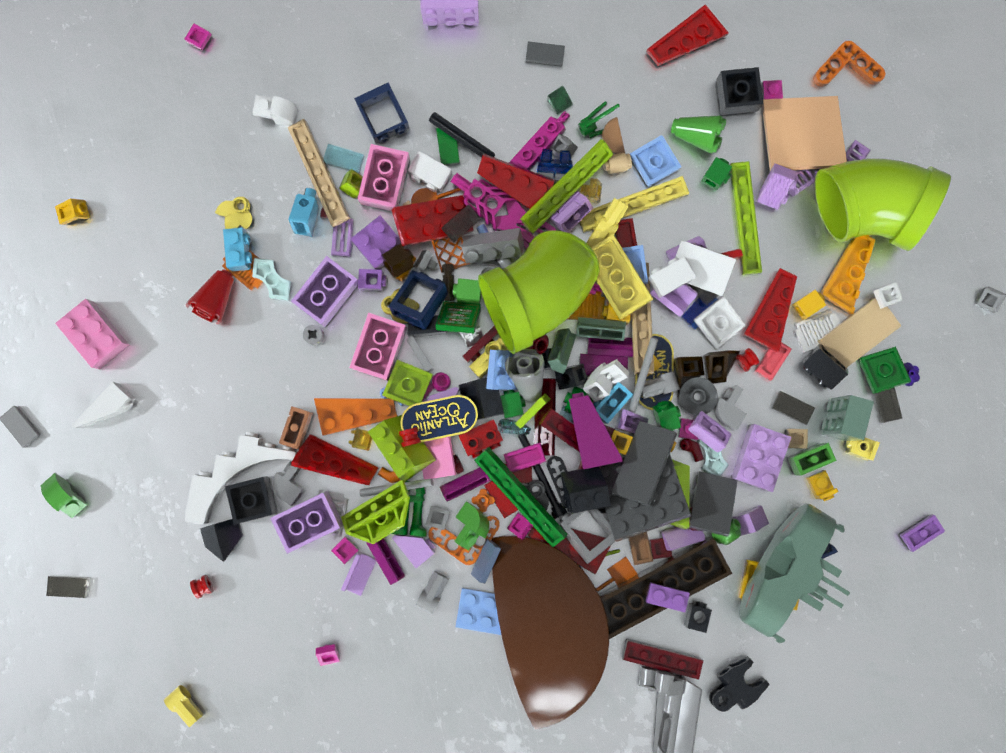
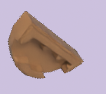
(612, 136)

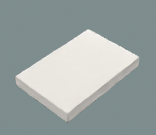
(709, 267)

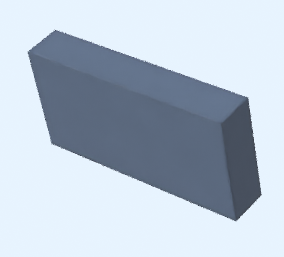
(485, 561)

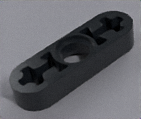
(552, 470)

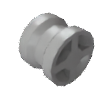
(316, 337)

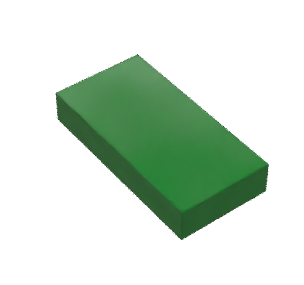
(447, 148)

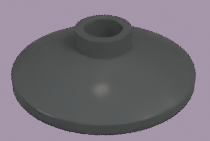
(707, 393)

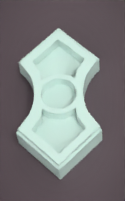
(277, 286)
(713, 460)

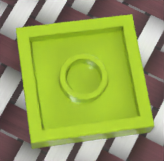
(407, 384)

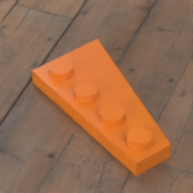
(346, 414)

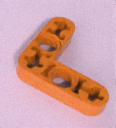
(845, 58)
(459, 552)

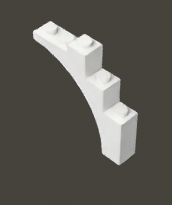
(206, 489)

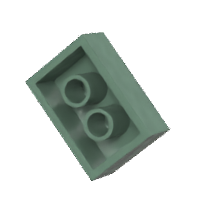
(847, 418)

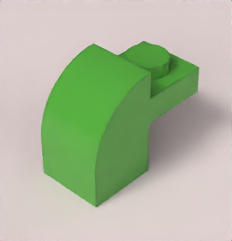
(59, 495)
(475, 524)

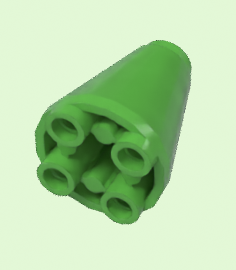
(700, 131)

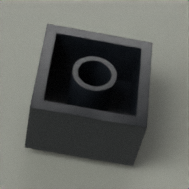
(739, 91)
(250, 500)

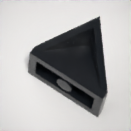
(221, 538)

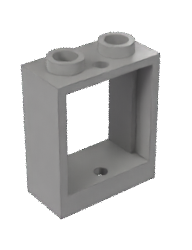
(578, 545)

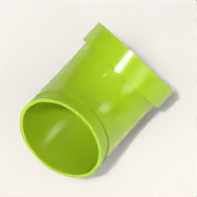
(880, 199)
(539, 288)

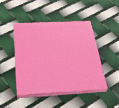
(444, 462)

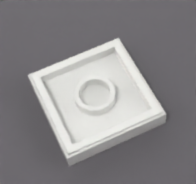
(720, 322)

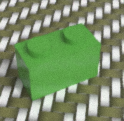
(467, 291)
(811, 459)

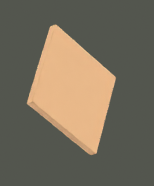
(804, 132)

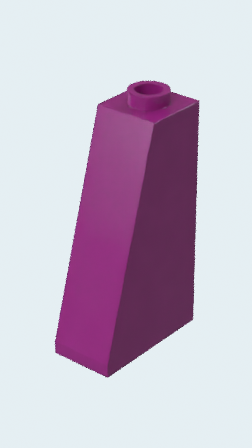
(592, 436)

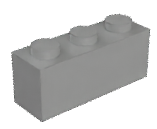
(493, 245)

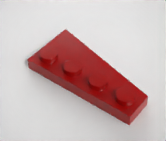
(516, 181)
(771, 316)
(332, 461)

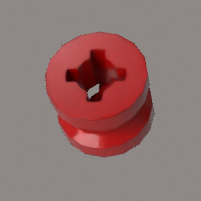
(747, 359)
(409, 437)
(201, 586)

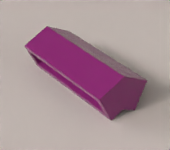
(610, 347)
(592, 361)
(464, 484)
(386, 561)

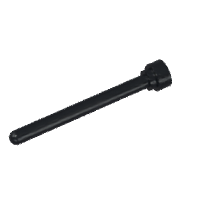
(557, 509)

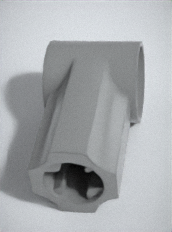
(663, 384)
(431, 595)

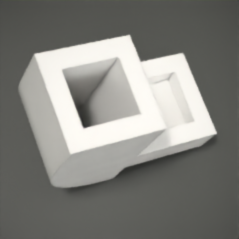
(275, 108)
(603, 378)

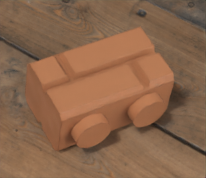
(296, 428)

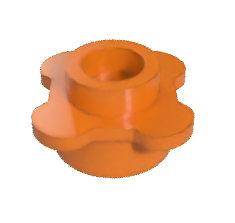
(483, 495)

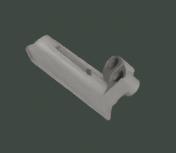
(676, 700)

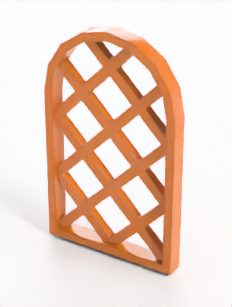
(451, 253)

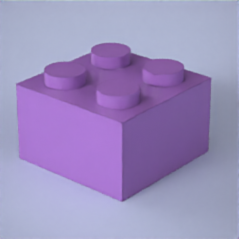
(376, 240)

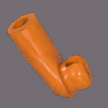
(388, 475)

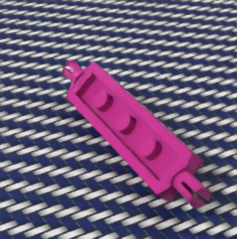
(540, 140)

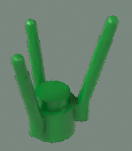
(589, 125)

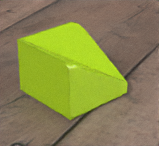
(351, 183)

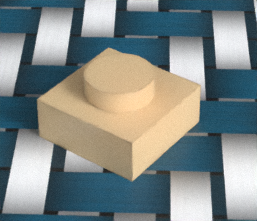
(799, 438)

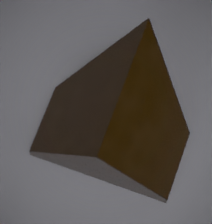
(719, 365)
(687, 368)

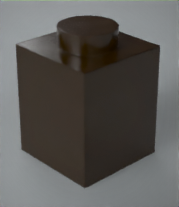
(398, 260)

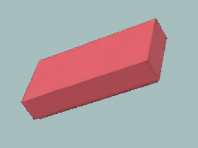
(772, 361)

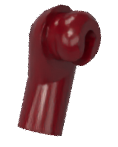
(693, 447)

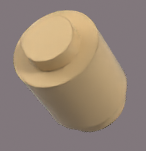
(618, 163)

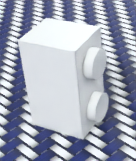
(671, 277)

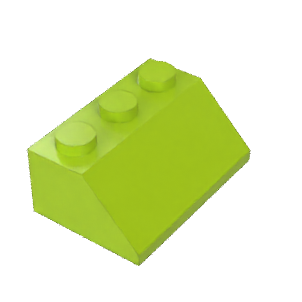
(403, 460)

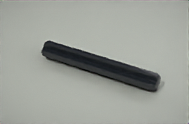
(459, 135)

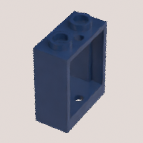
(373, 97)
(417, 318)

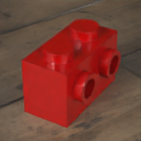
(481, 438)

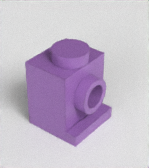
(365, 277)

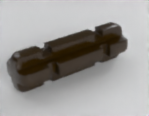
(448, 279)

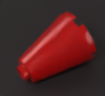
(212, 297)

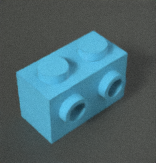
(237, 249)
(611, 404)

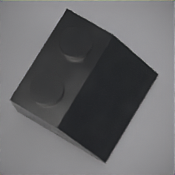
(486, 400)
(585, 489)

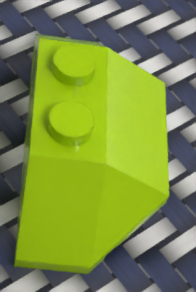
(378, 515)

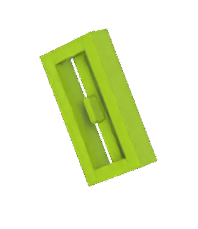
(532, 411)

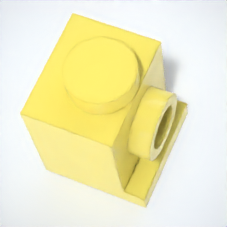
(869, 449)

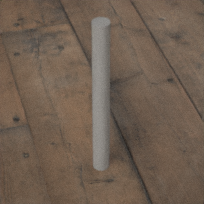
(643, 374)
(410, 485)

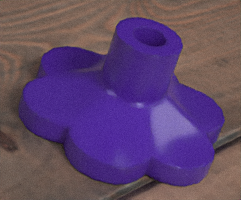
(914, 370)

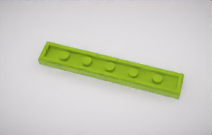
(566, 186)
(745, 218)

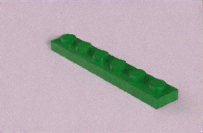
(520, 497)

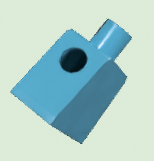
(304, 213)

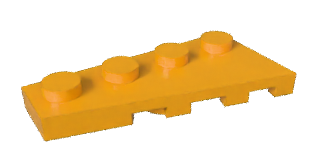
(846, 278)

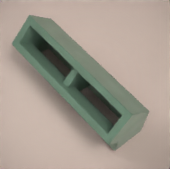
(601, 328)
(561, 350)

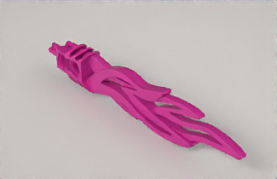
(504, 222)

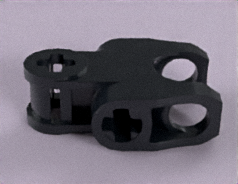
(735, 689)

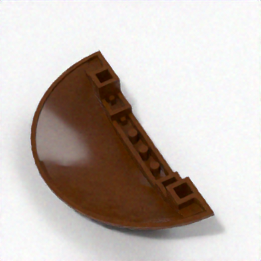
(549, 628)

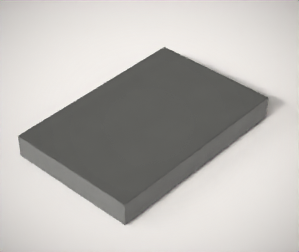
(713, 504)

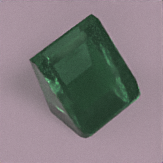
(559, 100)

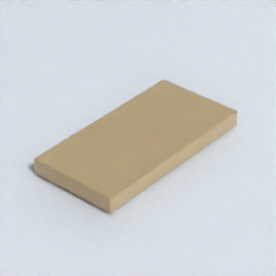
(860, 332)

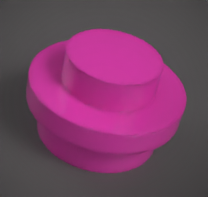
(440, 381)

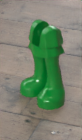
(416, 525)

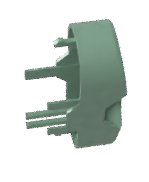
(791, 571)

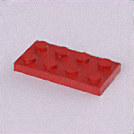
(424, 220)

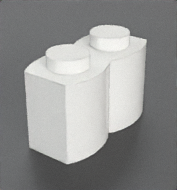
(429, 172)

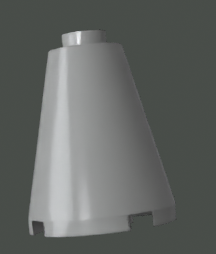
(527, 373)

